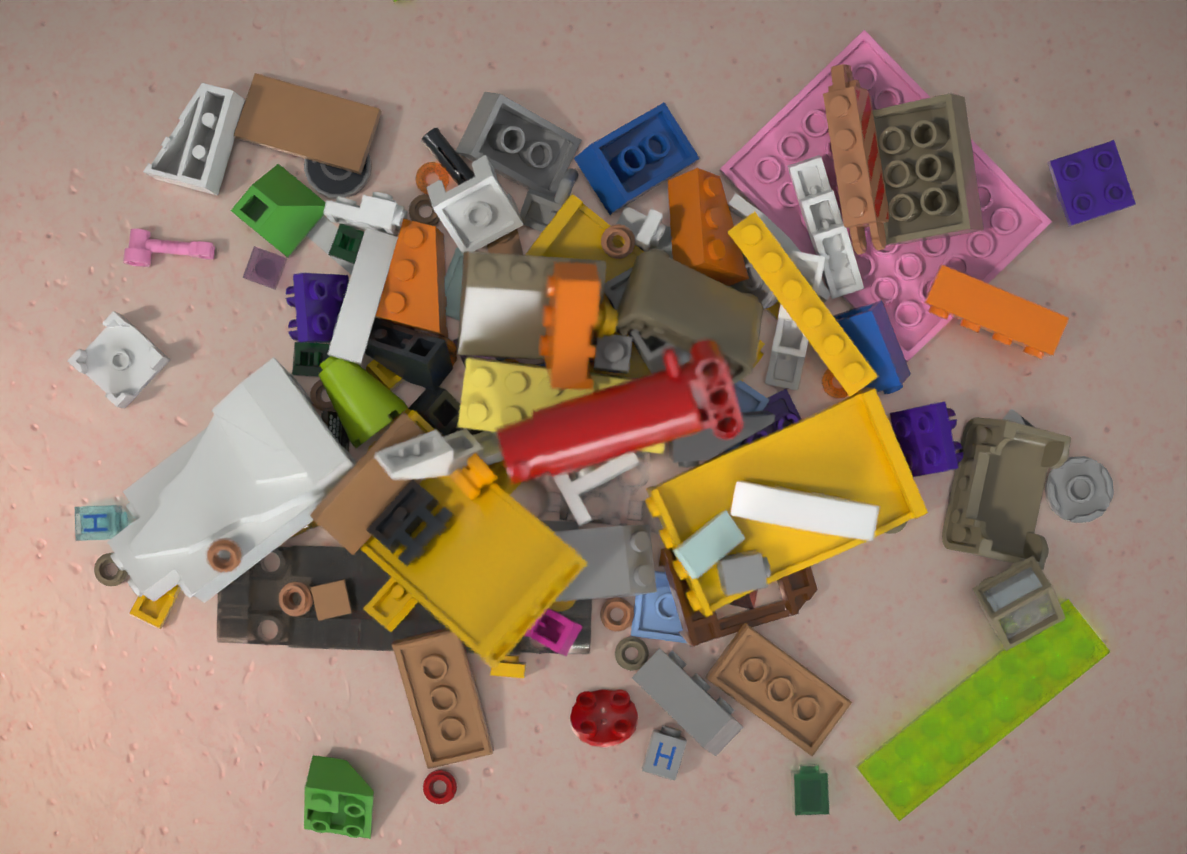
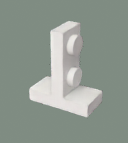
(648, 230)
(589, 479)

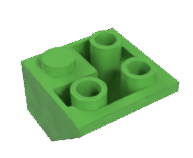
(280, 209)
(337, 799)

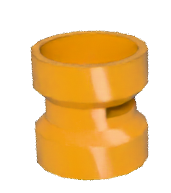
(473, 476)

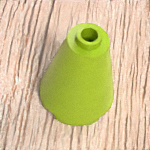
(359, 399)

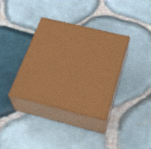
(331, 600)

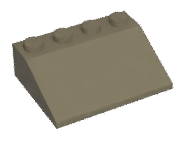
(928, 170)
(505, 303)

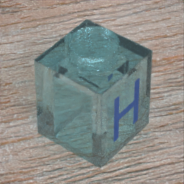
(99, 522)

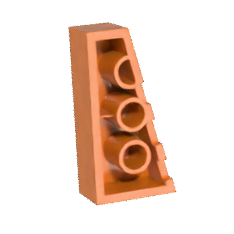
(995, 311)

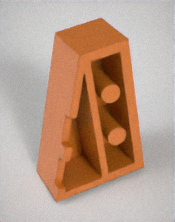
(701, 227)
(416, 281)
(570, 324)

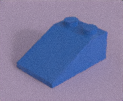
(636, 158)

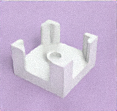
(476, 209)
(120, 360)

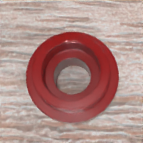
(434, 796)

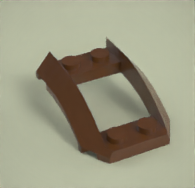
(698, 628)

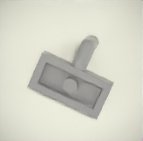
(541, 208)

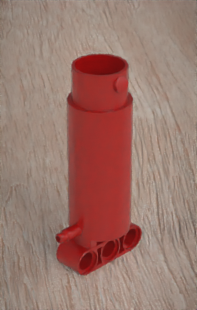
(626, 417)

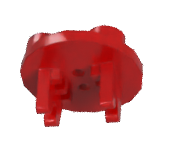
(620, 717)

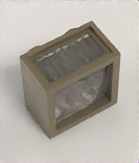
(1019, 602)

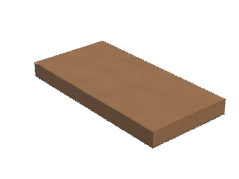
(307, 123)
(364, 491)
(778, 689)
(442, 697)

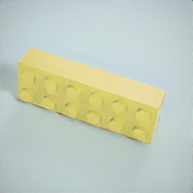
(508, 392)

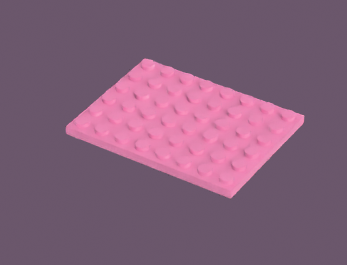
(899, 272)

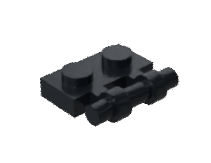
(403, 516)

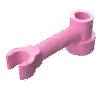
(142, 247)

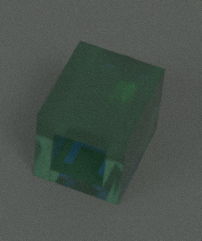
(810, 790)

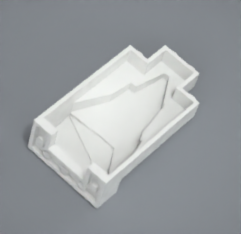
(239, 479)

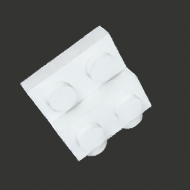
(375, 213)

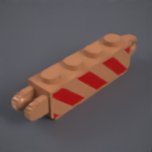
(856, 159)

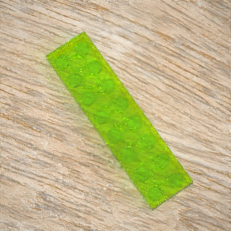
(980, 712)

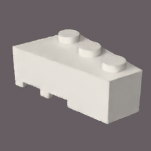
(201, 142)

